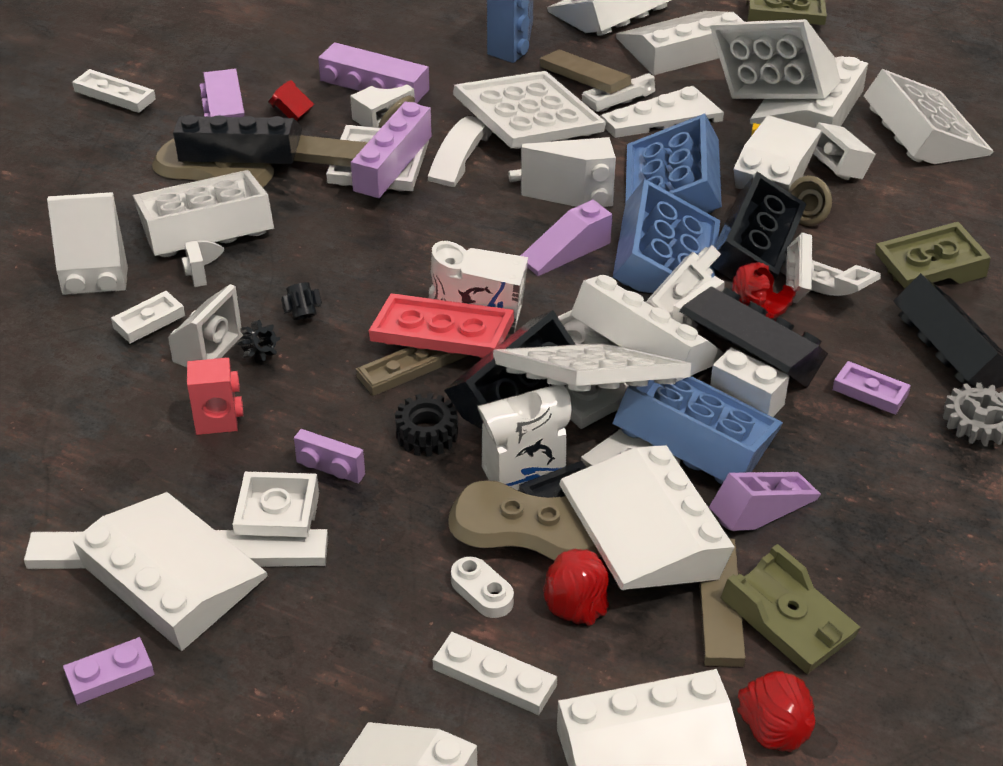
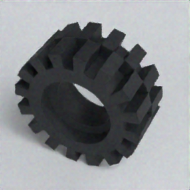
(426, 438)

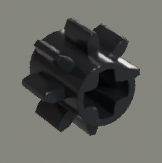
(301, 301)
(266, 341)

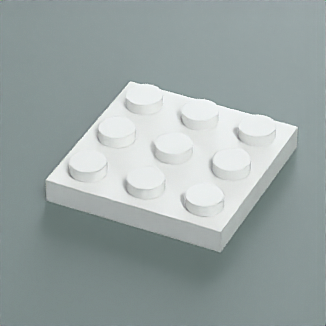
(343, 176)

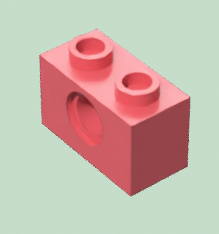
(213, 395)

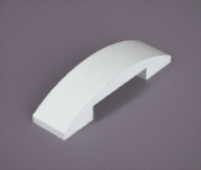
(455, 150)
(838, 282)

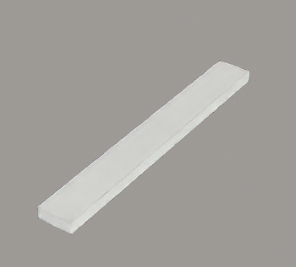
(58, 551)

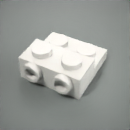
(276, 504)

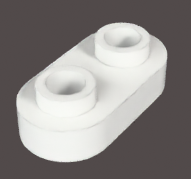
(477, 581)

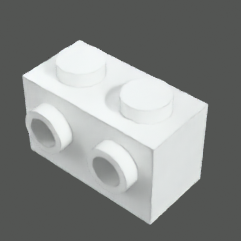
(843, 152)
(750, 381)

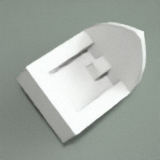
(199, 254)

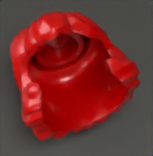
(756, 283)
(577, 587)
(778, 710)

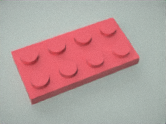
(441, 325)

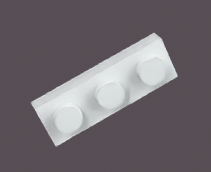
(114, 90)
(495, 673)

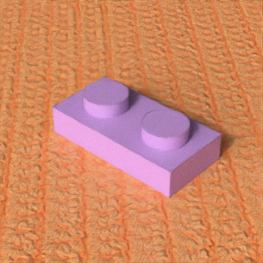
(871, 387)
(329, 456)
(108, 670)

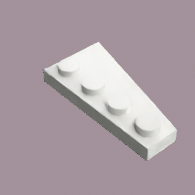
(661, 112)

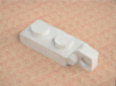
(602, 101)
(684, 279)

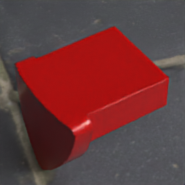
(291, 101)

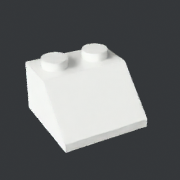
(208, 330)

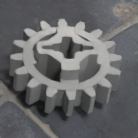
(976, 413)

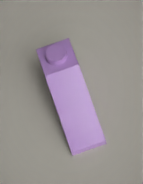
(571, 237)
(760, 497)

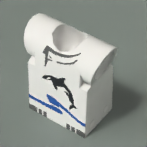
(478, 277)
(525, 435)

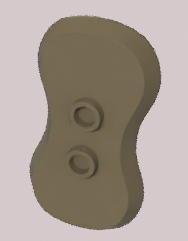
(168, 166)
(499, 516)

